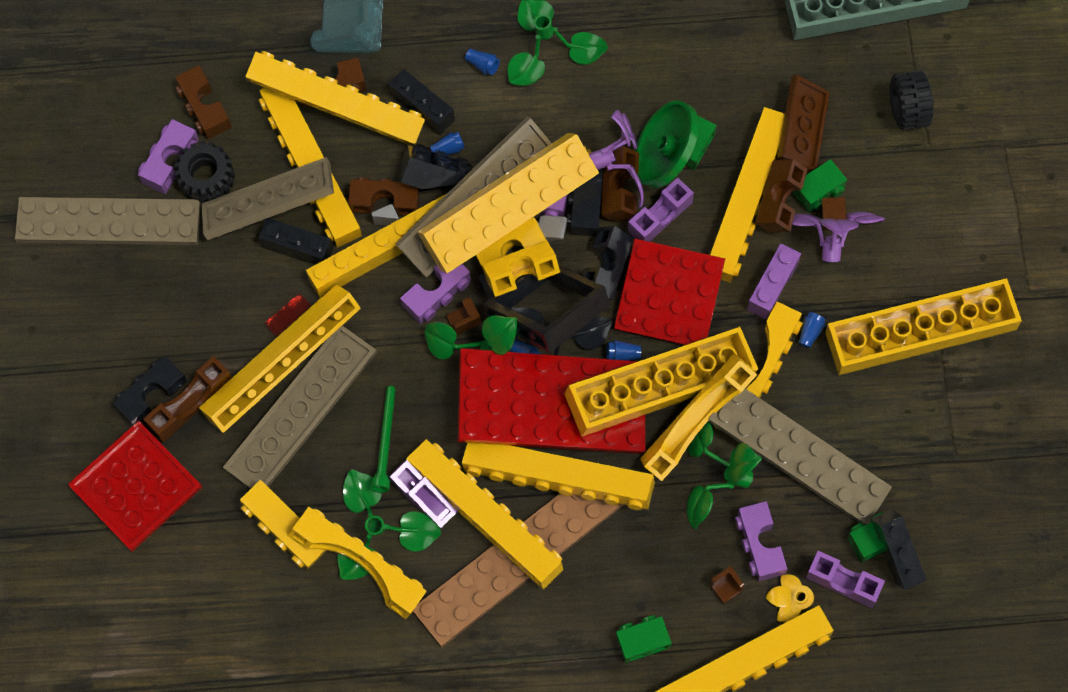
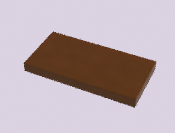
(803, 123)

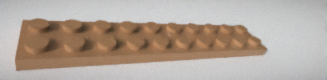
(495, 576)

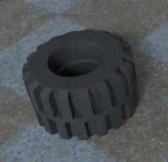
(911, 100)
(204, 156)

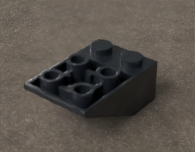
(431, 169)

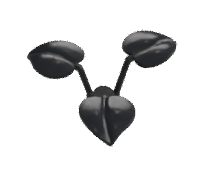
(588, 337)

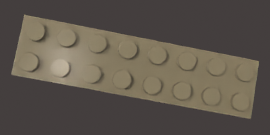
(510, 152)
(108, 221)
(300, 409)
(802, 455)

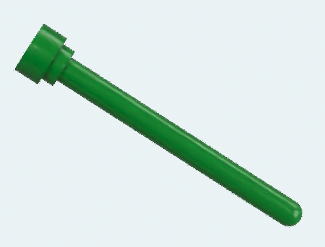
(380, 481)

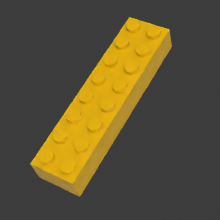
(508, 202)
(923, 326)
(653, 382)

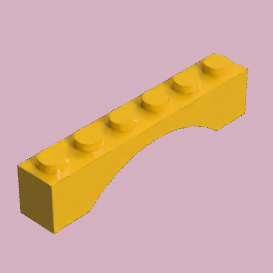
(779, 329)
(723, 387)
(318, 533)

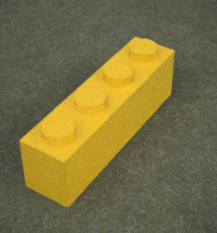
(278, 520)

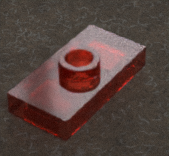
(287, 315)

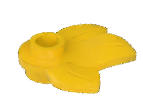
(787, 598)

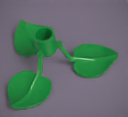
(538, 16)
(496, 329)
(737, 473)
(416, 528)

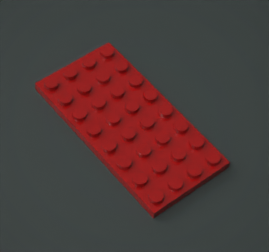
(523, 402)

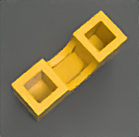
(524, 235)
(534, 260)

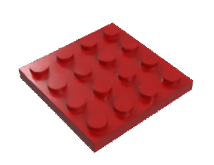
(669, 293)
(135, 486)

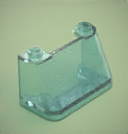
(349, 27)

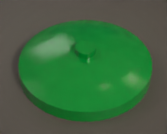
(667, 143)

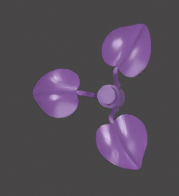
(605, 156)
(840, 227)

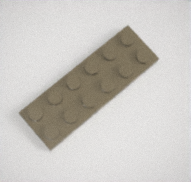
(267, 198)

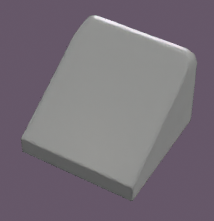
(384, 216)
(553, 227)

